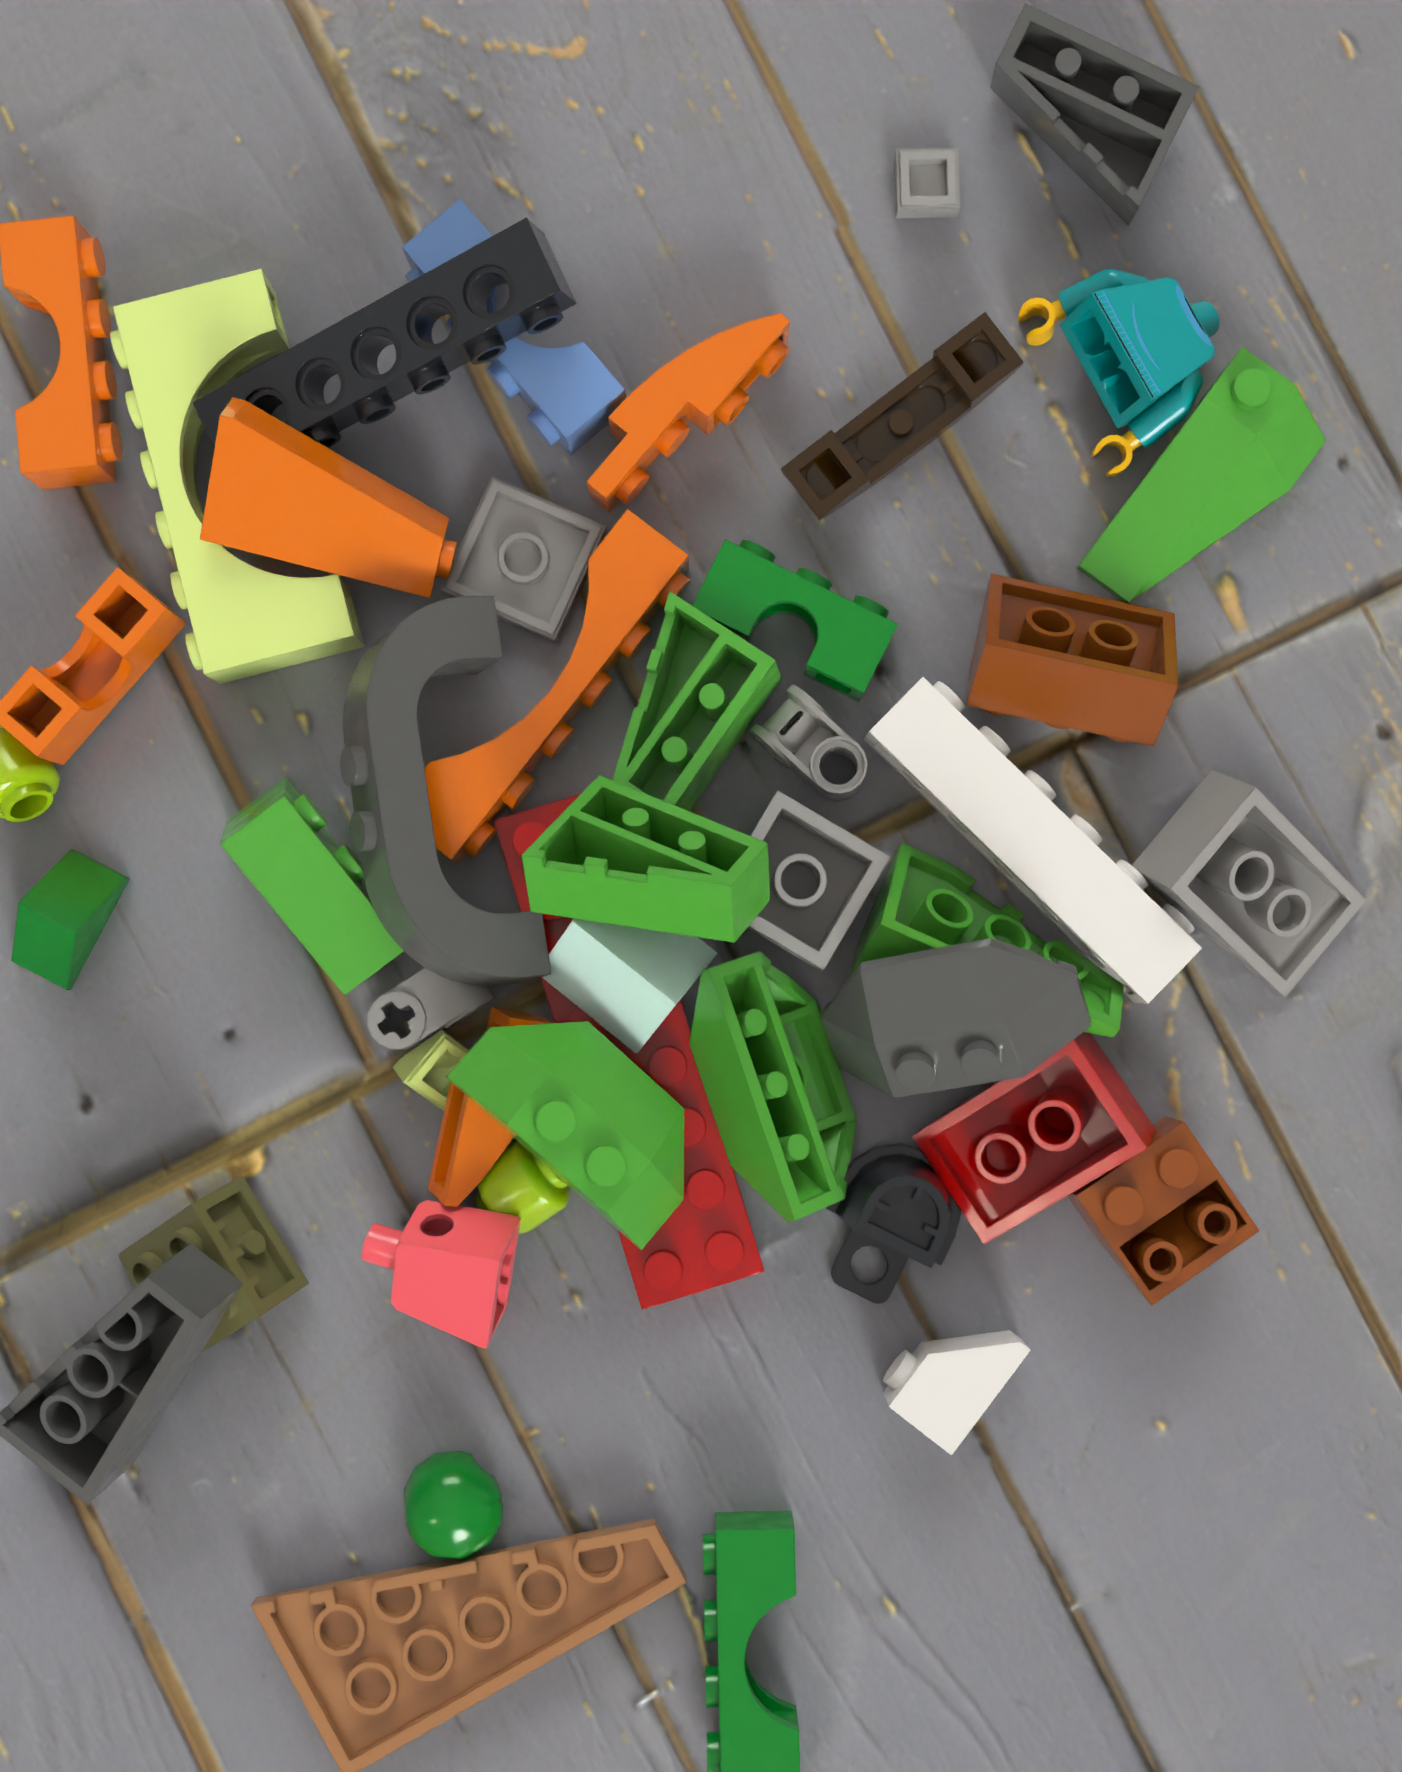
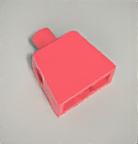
(449, 1267)

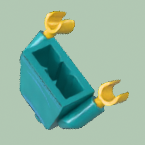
(1136, 346)

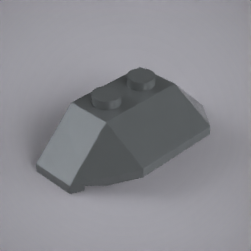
(953, 1017)

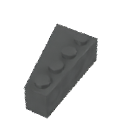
(114, 1384)

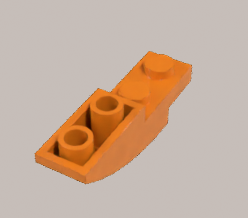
(698, 386)

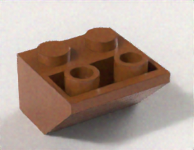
(1164, 1212)

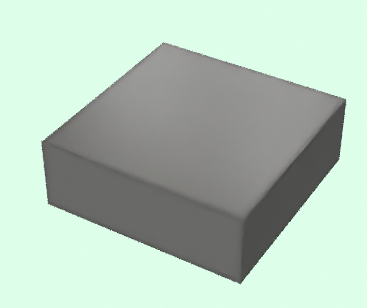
(927, 183)

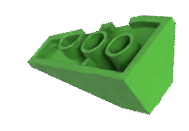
(1219, 469)

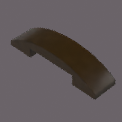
(904, 418)

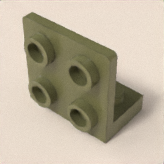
(235, 1235)

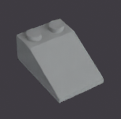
(1249, 880)

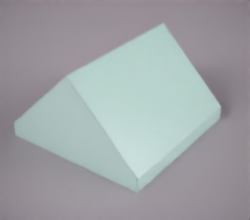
(626, 974)

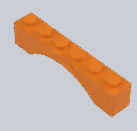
(627, 586)

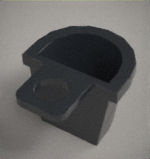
(896, 1206)

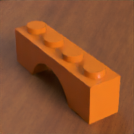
(68, 428)

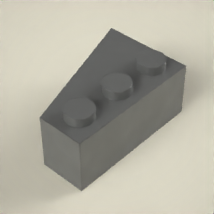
(1092, 105)

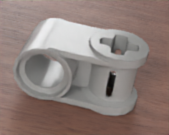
(809, 743)
(436, 1005)

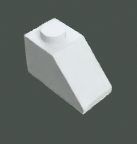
(952, 1382)

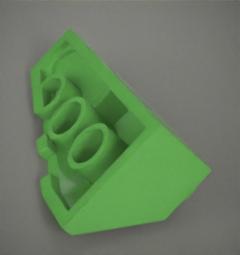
(933, 906)

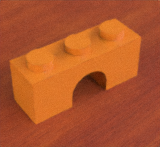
(120, 639)

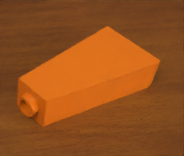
(316, 509)

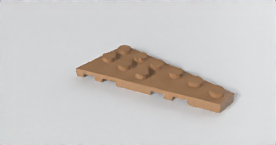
(428, 1640)

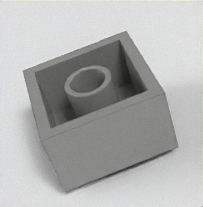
(814, 879)

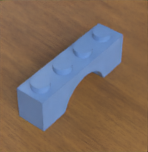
(563, 385)

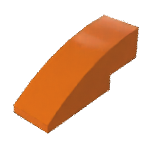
(468, 1136)

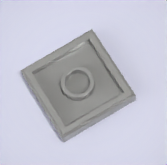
(525, 557)

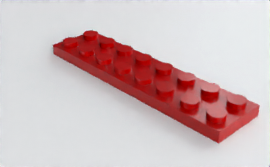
(709, 1233)

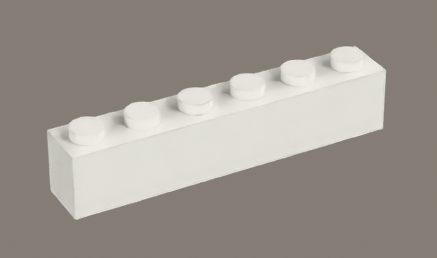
(1033, 841)

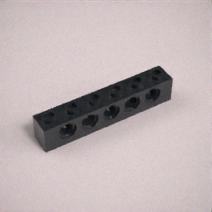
(406, 319)

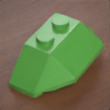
(773, 1085)
(584, 1117)

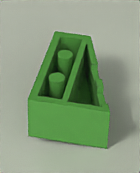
(693, 706)
(646, 866)
(310, 883)

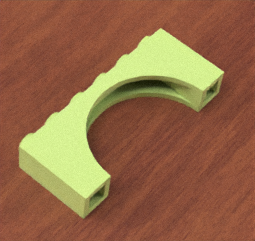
(175, 354)

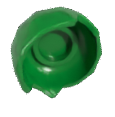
(452, 1505)

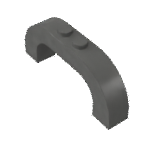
(393, 808)

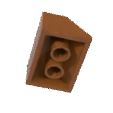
(1073, 660)

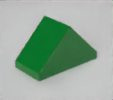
(65, 917)

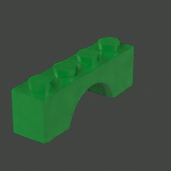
(753, 1572)

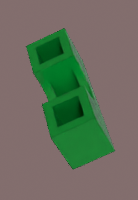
(847, 635)

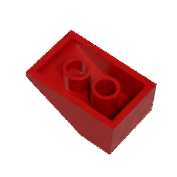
(1035, 1137)

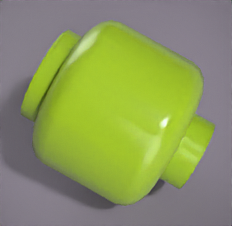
(25, 781)
(523, 1188)

